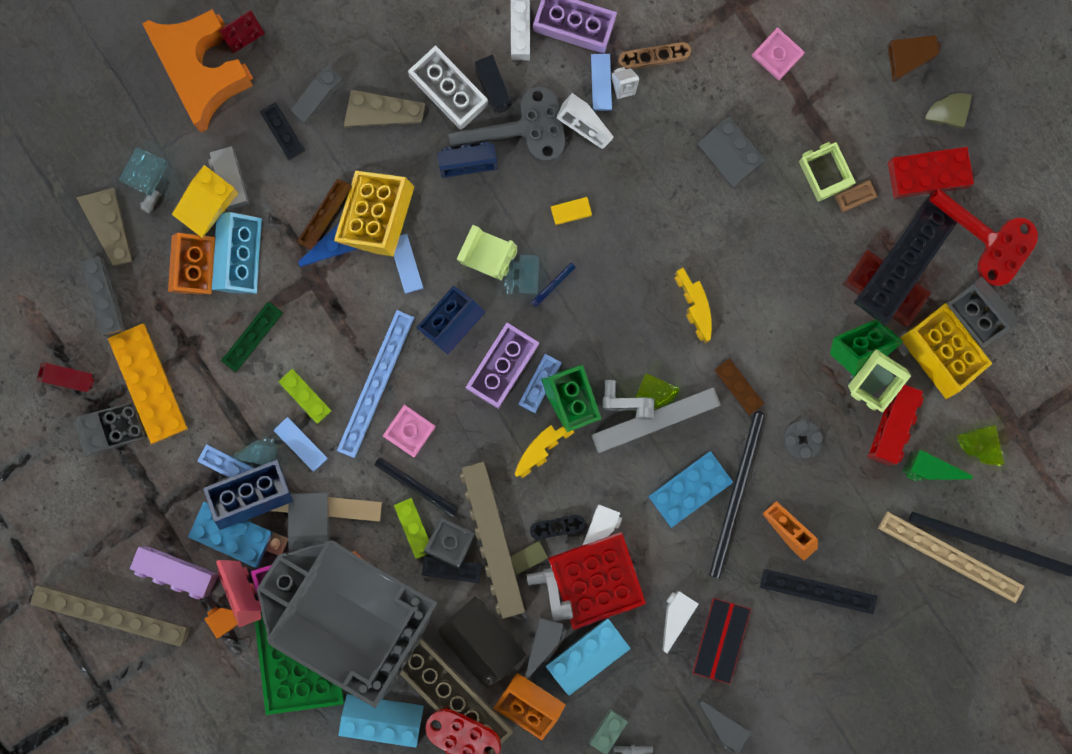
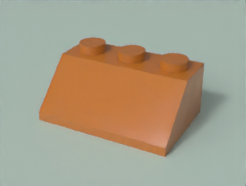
(191, 264)
(529, 706)

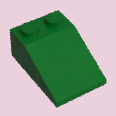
(857, 345)
(571, 397)
(924, 466)

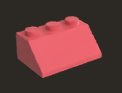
(239, 591)

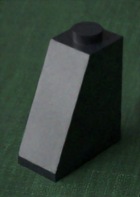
(493, 84)

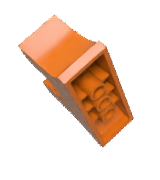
(182, 53)

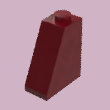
(65, 377)

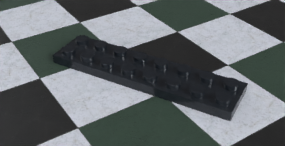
(905, 262)

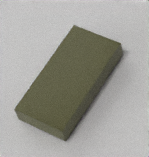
(528, 557)

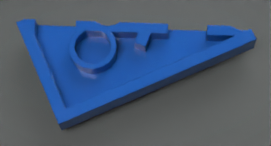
(325, 249)

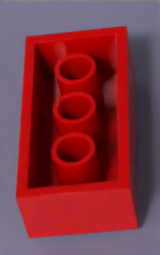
(930, 171)
(895, 426)

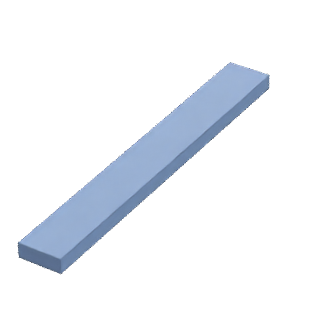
(375, 384)

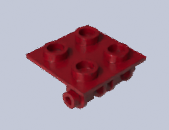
(242, 31)

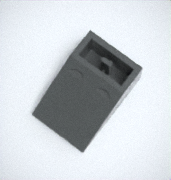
(109, 429)

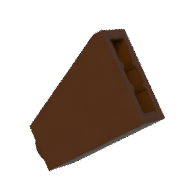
(911, 54)

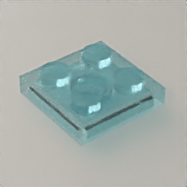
(143, 171)

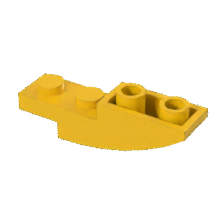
(700, 311)
(536, 451)

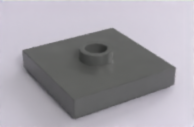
(449, 542)

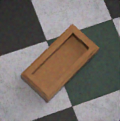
(856, 196)

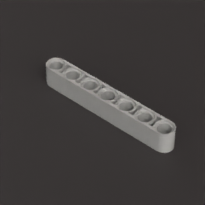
(662, 418)

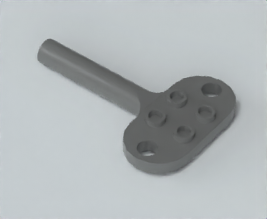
(537, 126)

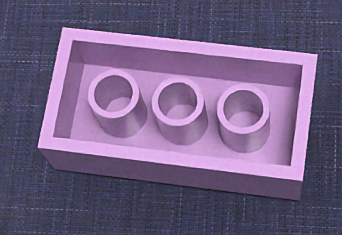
(575, 23)
(502, 365)
(173, 571)

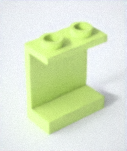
(487, 253)

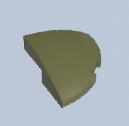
(950, 110)

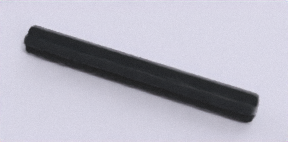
(416, 486)

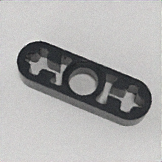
(570, 519)

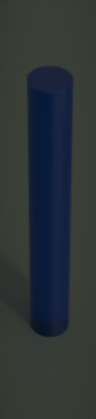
(551, 286)

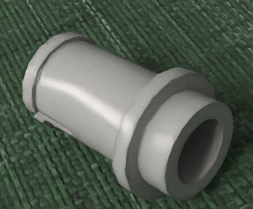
(149, 202)

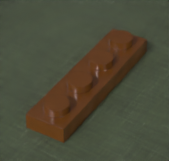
(324, 214)

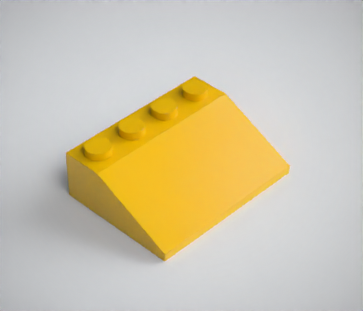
(374, 212)
(946, 351)

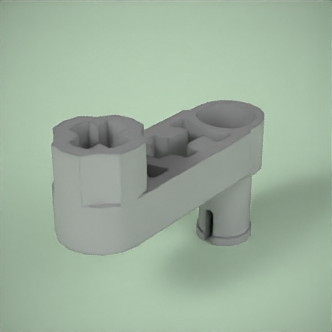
(643, 406)
(559, 609)

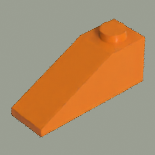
(791, 531)

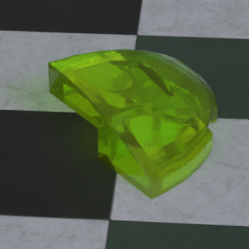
(657, 389)
(983, 444)

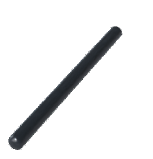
(737, 494)
(990, 543)

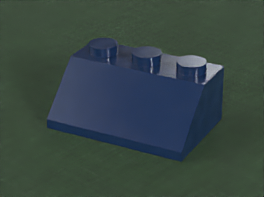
(467, 160)
(450, 319)

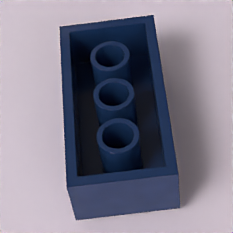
(248, 495)

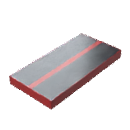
(721, 641)

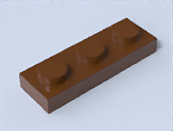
(739, 387)

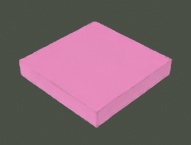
(778, 54)
(409, 431)

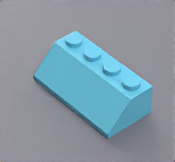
(236, 253)
(587, 656)
(387, 723)

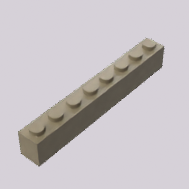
(493, 539)
(110, 615)

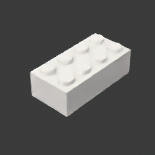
(448, 87)

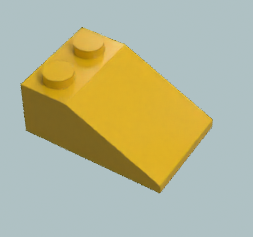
(204, 201)

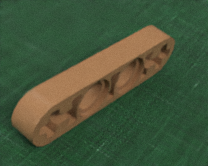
(654, 54)

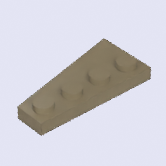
(374, 109)
(107, 222)

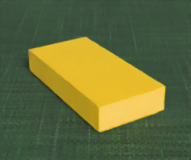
(571, 211)

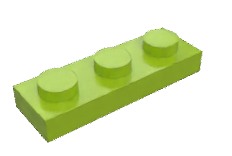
(305, 396)
(412, 526)

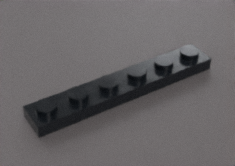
(818, 591)

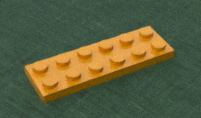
(147, 383)

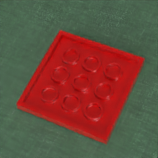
(597, 580)

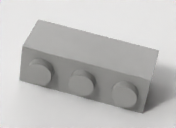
(226, 166)

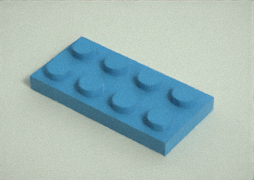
(690, 489)
(241, 541)

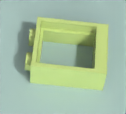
(848, 180)
(891, 391)

